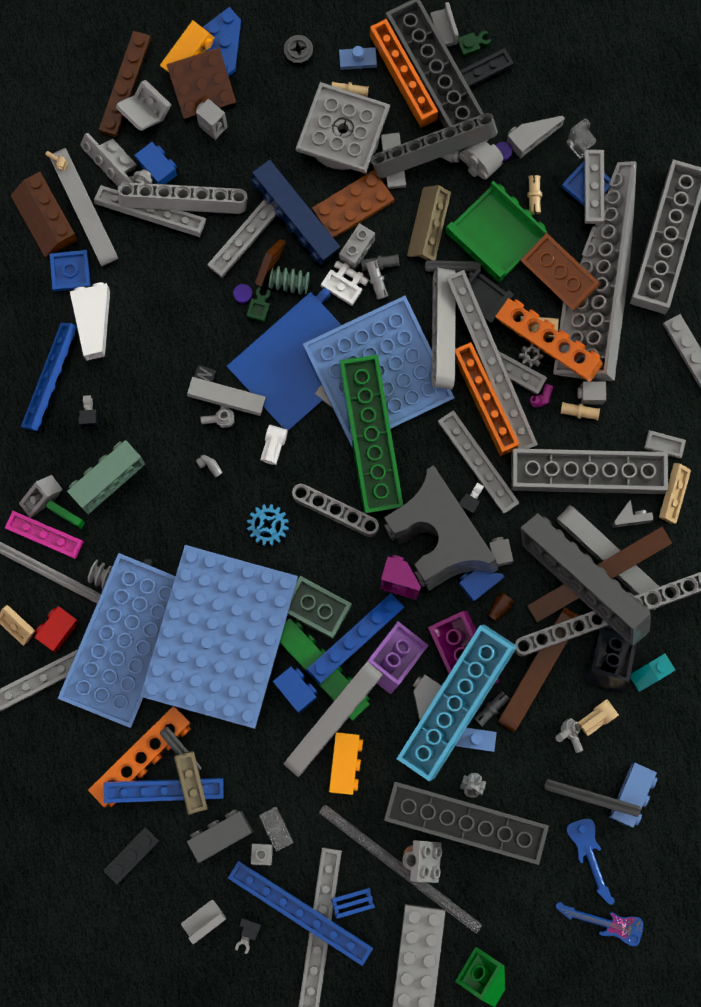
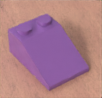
(396, 656)

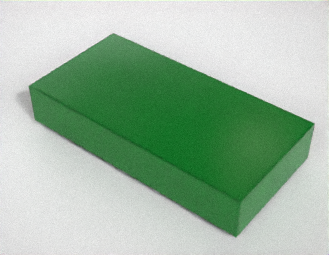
(65, 514)

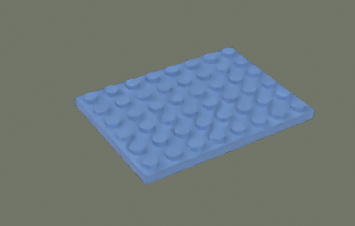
(219, 636)

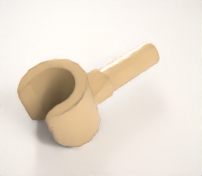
(61, 163)

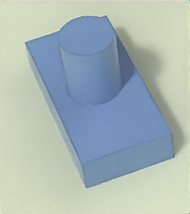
(358, 58)
(477, 739)

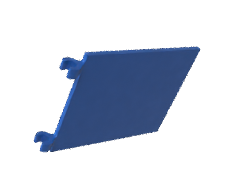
(279, 364)

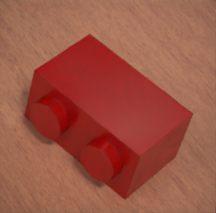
(56, 629)

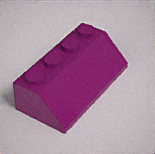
(399, 578)
(453, 637)

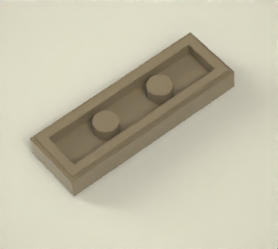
(190, 782)

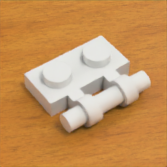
(340, 286)

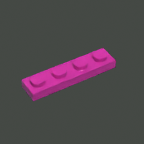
(44, 534)

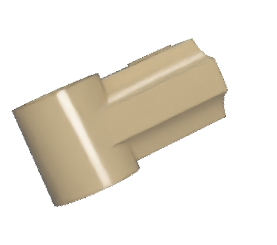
(600, 716)

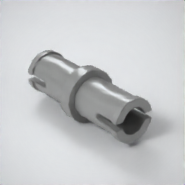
(376, 279)

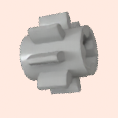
(526, 358)
(473, 785)

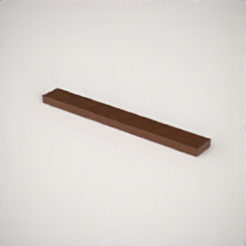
(613, 566)

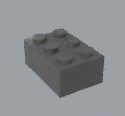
(219, 835)

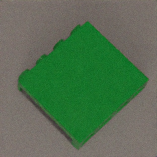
(496, 231)

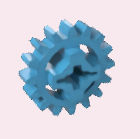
(275, 520)

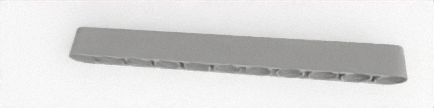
(589, 626)

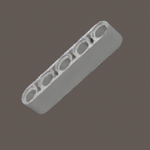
(330, 502)

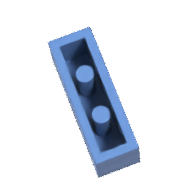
(635, 791)

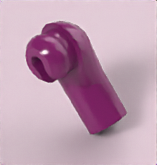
(542, 399)

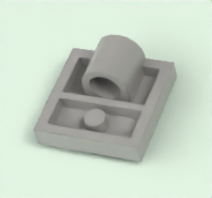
(427, 861)

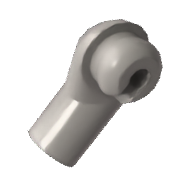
(211, 463)

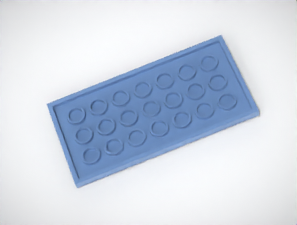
(119, 642)

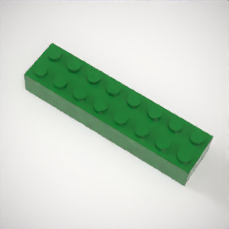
(370, 434)

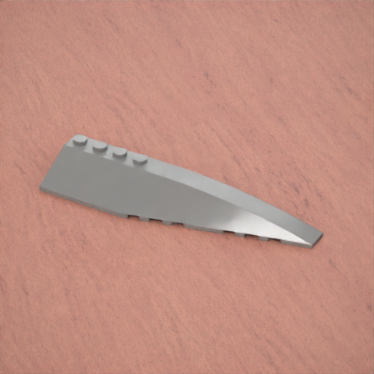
(607, 258)

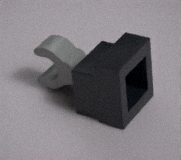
(88, 417)
(250, 931)

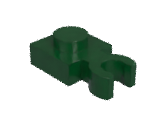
(471, 44)
(259, 308)

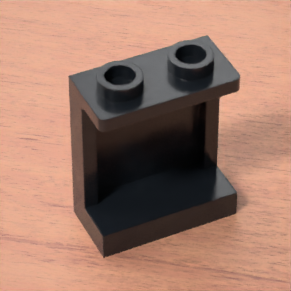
(488, 295)

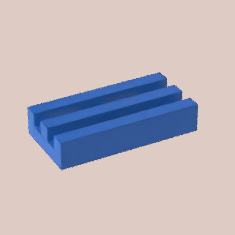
(368, 898)

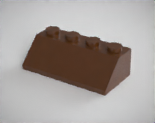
(43, 215)

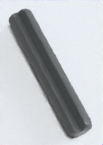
(458, 266)
(174, 743)

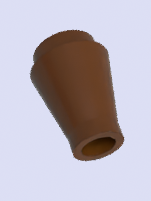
(500, 606)

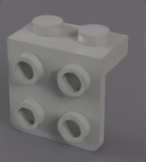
(145, 107)

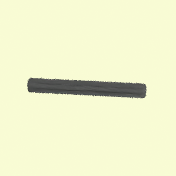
(593, 798)

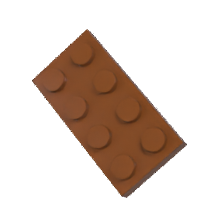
(353, 204)
(560, 272)

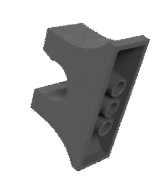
(439, 513)

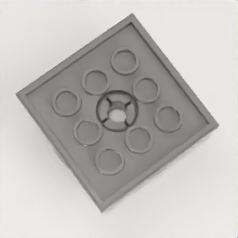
(342, 110)

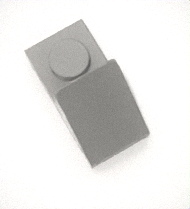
(627, 518)

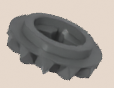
(290, 47)

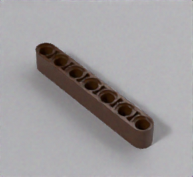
(534, 677)

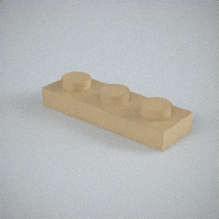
(675, 494)

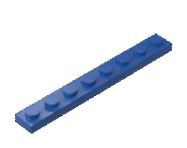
(300, 913)

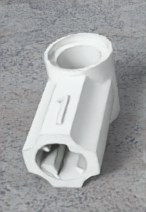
(274, 439)

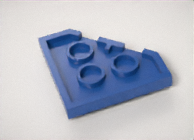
(226, 31)

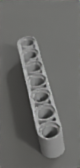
(182, 198)
(85, 210)
(443, 331)
(602, 549)
(333, 719)

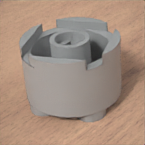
(482, 159)

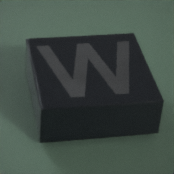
(205, 373)

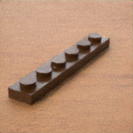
(125, 82)

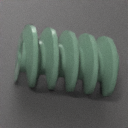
(289, 280)

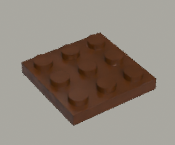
(201, 79)

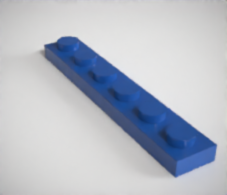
(48, 377)
(355, 639)
(157, 790)

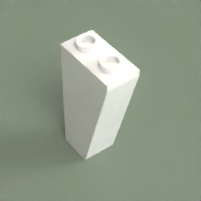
(91, 316)

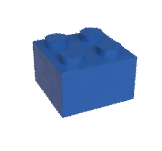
(295, 689)

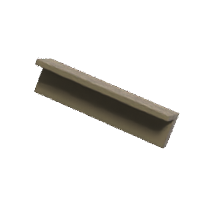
(429, 222)

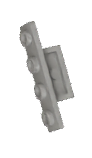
(109, 158)

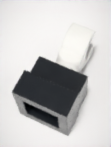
(469, 502)

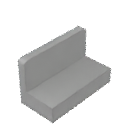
(445, 25)
(203, 921)

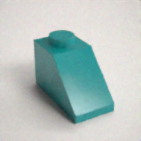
(652, 672)

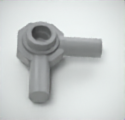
(142, 177)
(223, 418)
(570, 730)

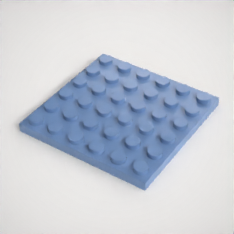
(402, 356)

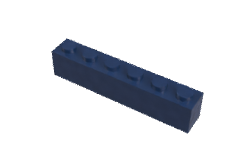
(294, 212)

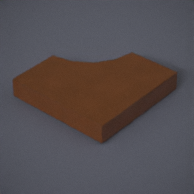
(269, 261)

